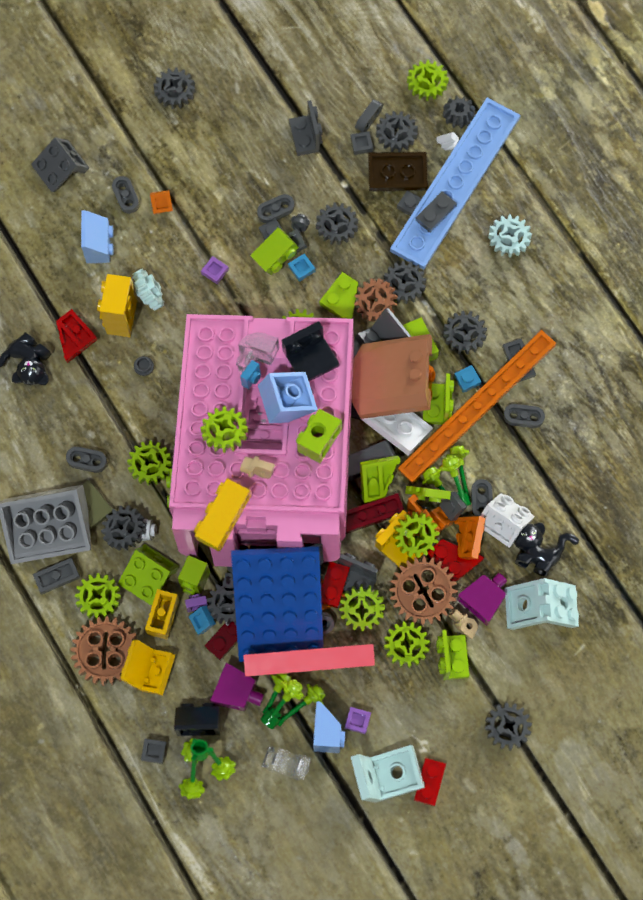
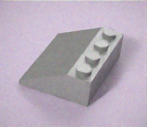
(46, 524)

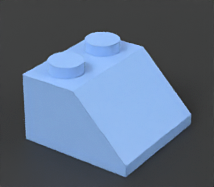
(96, 238)
(286, 396)
(327, 731)

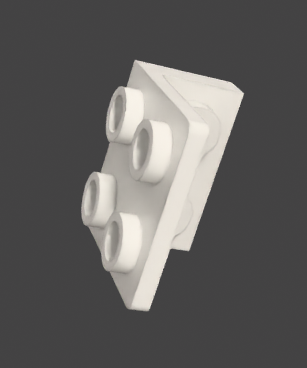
(505, 519)

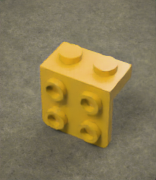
(386, 542)
(147, 668)

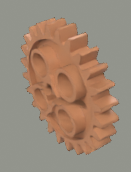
(407, 599)
(86, 650)

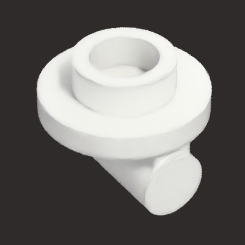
(448, 141)
(150, 529)

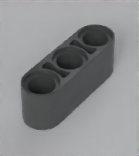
(377, 451)

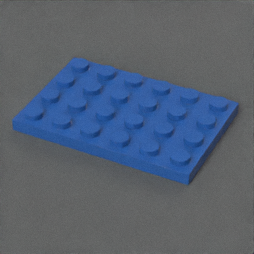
(277, 600)

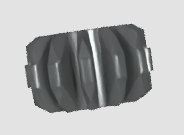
(458, 112)

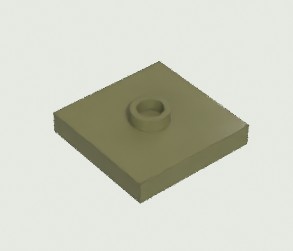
(97, 505)

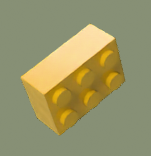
(117, 305)

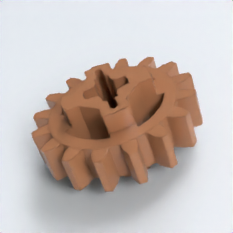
(375, 293)

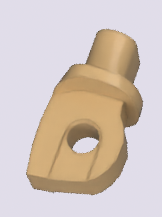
(257, 467)
(461, 621)

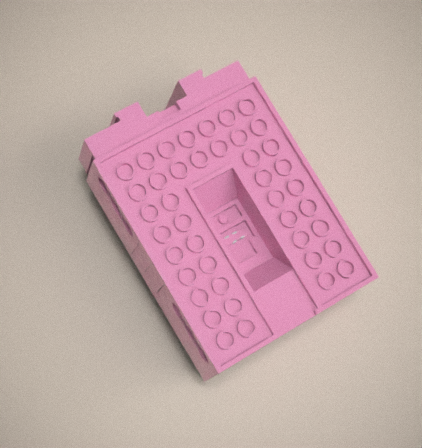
(302, 497)

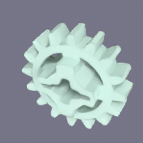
(509, 236)
(148, 289)

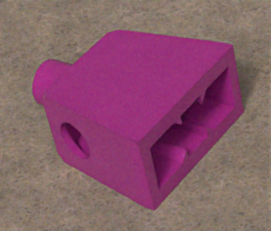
(484, 597)
(235, 690)

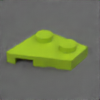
(340, 297)
(376, 477)
(433, 494)

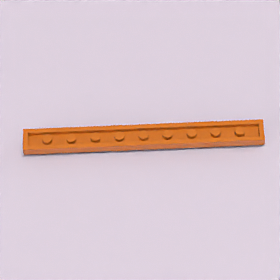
(476, 406)

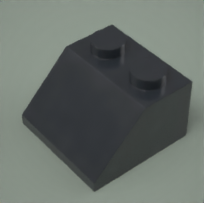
(197, 720)

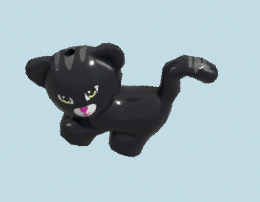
(30, 369)
(544, 558)

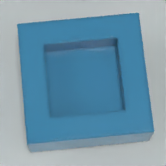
(301, 267)
(250, 375)
(467, 378)
(202, 620)

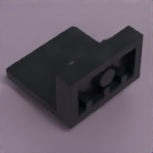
(309, 352)

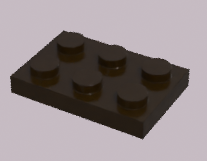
(398, 171)

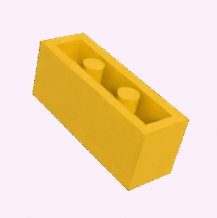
(222, 514)

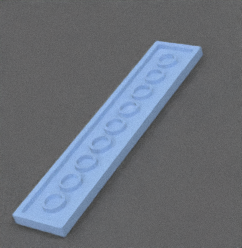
(457, 180)

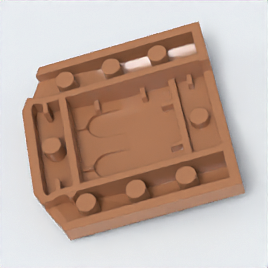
(392, 377)

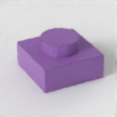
(214, 270)
(195, 602)
(357, 720)

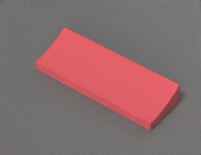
(309, 660)

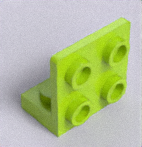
(441, 403)
(147, 573)
(453, 657)

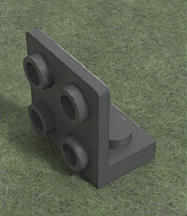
(306, 131)
(58, 163)
(385, 328)
(359, 573)

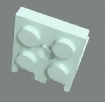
(543, 604)
(376, 776)

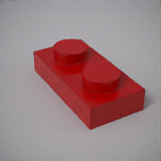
(334, 584)
(432, 777)

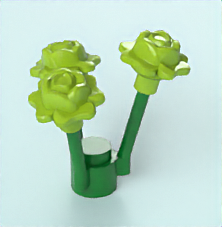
(451, 464)
(292, 689)
(198, 751)

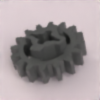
(174, 89)
(388, 127)
(336, 215)
(412, 286)
(471, 326)
(123, 527)
(222, 608)
(502, 714)

